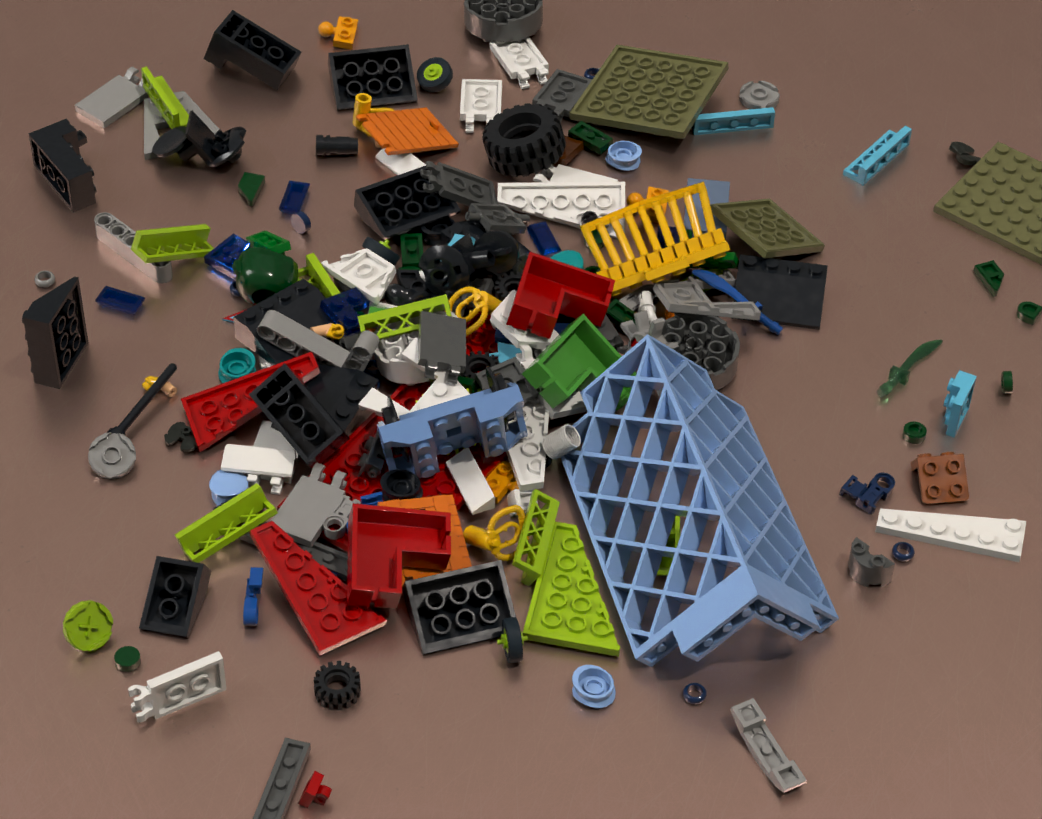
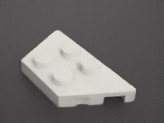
(364, 271)
(517, 336)

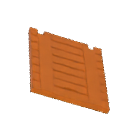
(407, 131)
(459, 553)

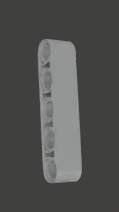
(120, 239)

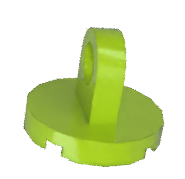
(87, 625)

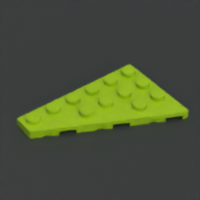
(567, 599)

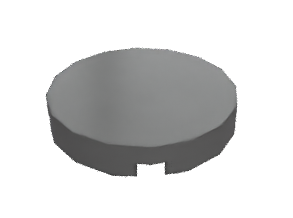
(759, 95)
(112, 455)

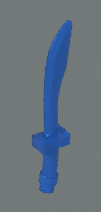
(720, 284)

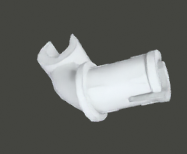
(646, 303)

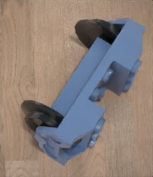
(453, 425)

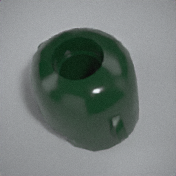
(263, 274)

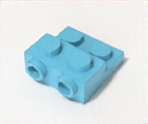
(958, 400)

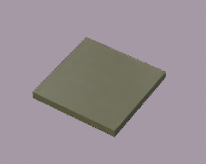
(767, 228)

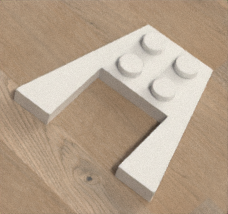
(437, 393)

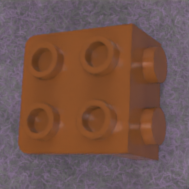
(941, 478)

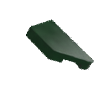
(250, 186)
(990, 276)

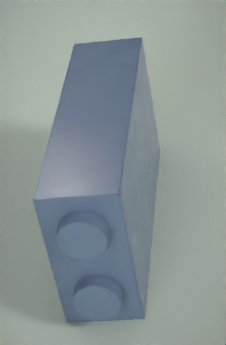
(718, 193)

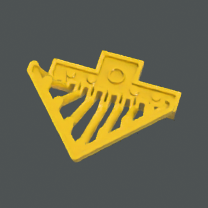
(663, 260)

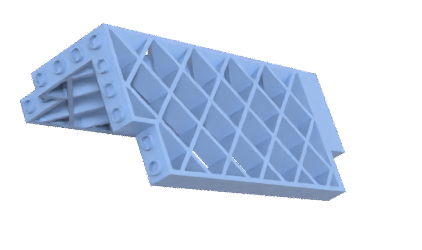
(735, 486)

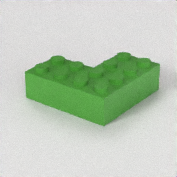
(573, 362)

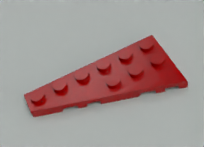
(228, 405)
(313, 591)

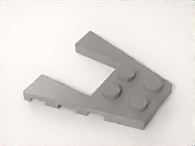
(154, 121)
(690, 298)

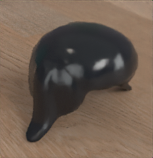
(398, 296)

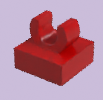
(315, 791)

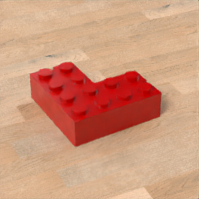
(556, 288)
(384, 541)

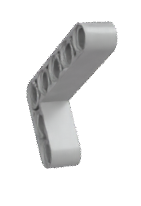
(300, 340)

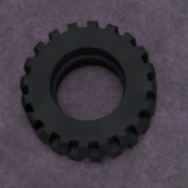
(524, 140)

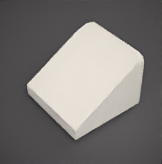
(519, 498)

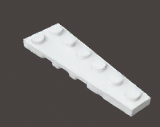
(967, 533)

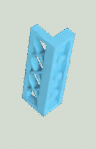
(734, 121)
(878, 159)

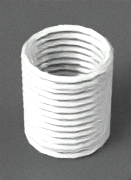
(561, 441)

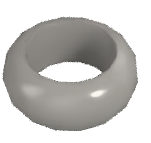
(44, 274)

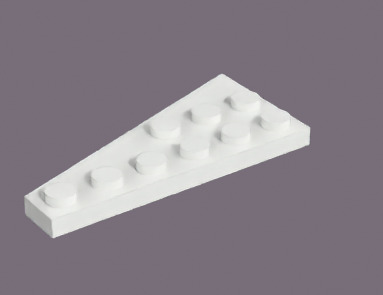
(564, 200)
(528, 455)

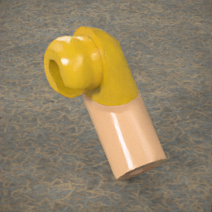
(329, 330)
(168, 388)

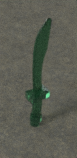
(901, 374)

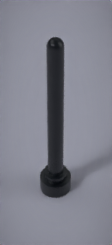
(145, 400)

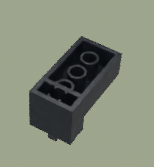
(252, 50)
(59, 162)
(299, 416)

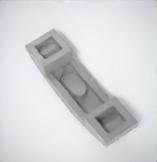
(764, 747)

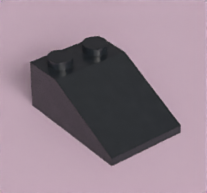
(174, 596)

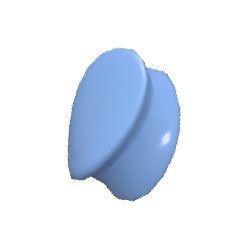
(624, 155)
(227, 485)
(593, 686)

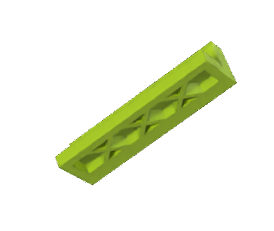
(164, 99)
(172, 243)
(318, 276)
(402, 313)
(223, 522)
(541, 536)

